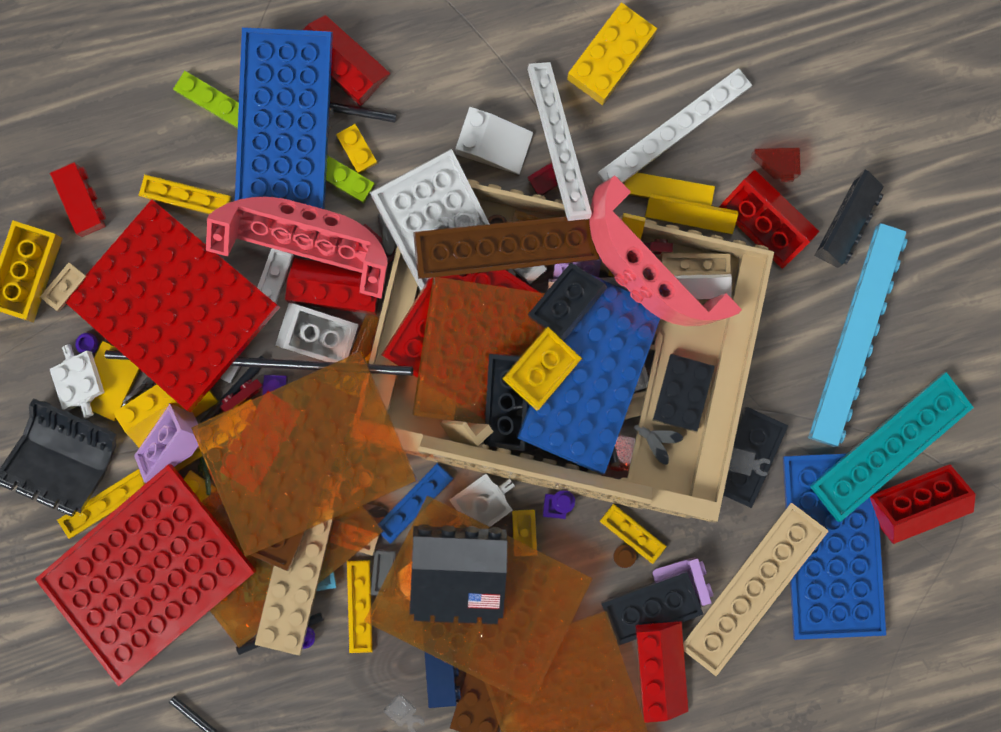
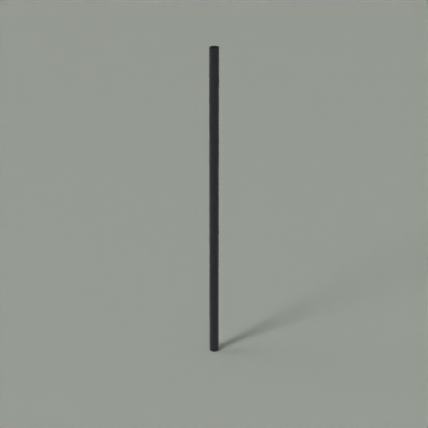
(292, 364)

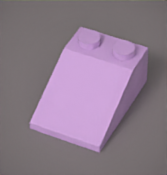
(168, 442)

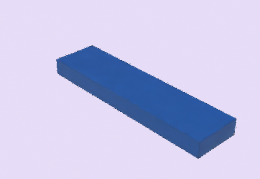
(410, 505)

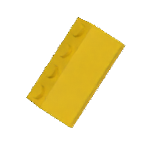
(144, 411)

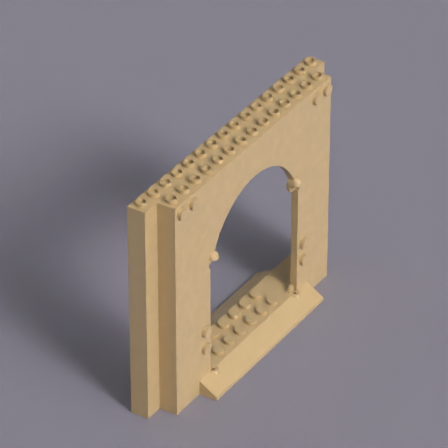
(697, 465)

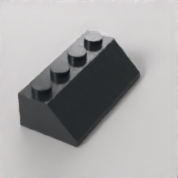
(849, 220)
(504, 406)

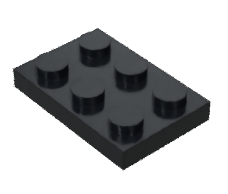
(567, 301)
(683, 393)

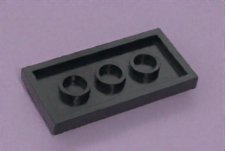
(757, 435)
(659, 602)

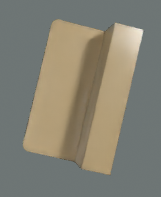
(465, 432)

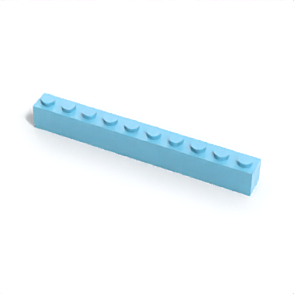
(857, 335)

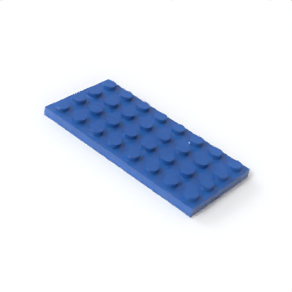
(283, 115)
(592, 401)
(842, 580)

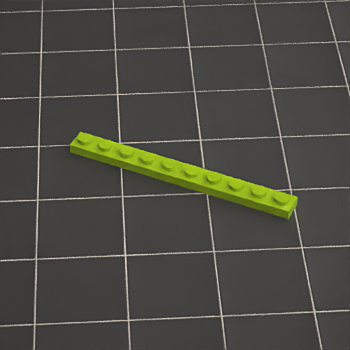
(227, 110)

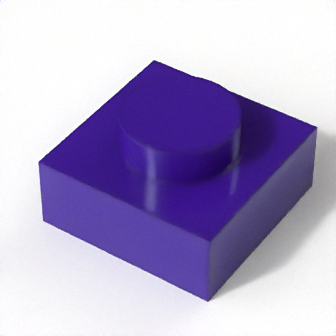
(273, 382)
(549, 510)

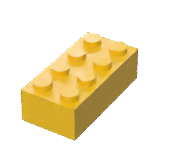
(611, 53)
(25, 269)

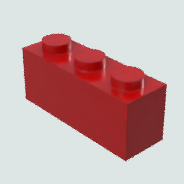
(78, 199)

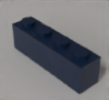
(441, 683)

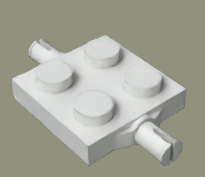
(77, 381)
(483, 500)

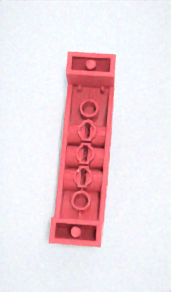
(302, 232)
(642, 271)

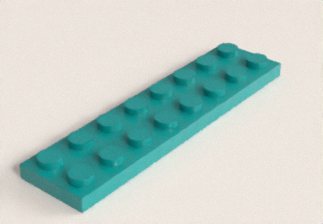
(891, 447)

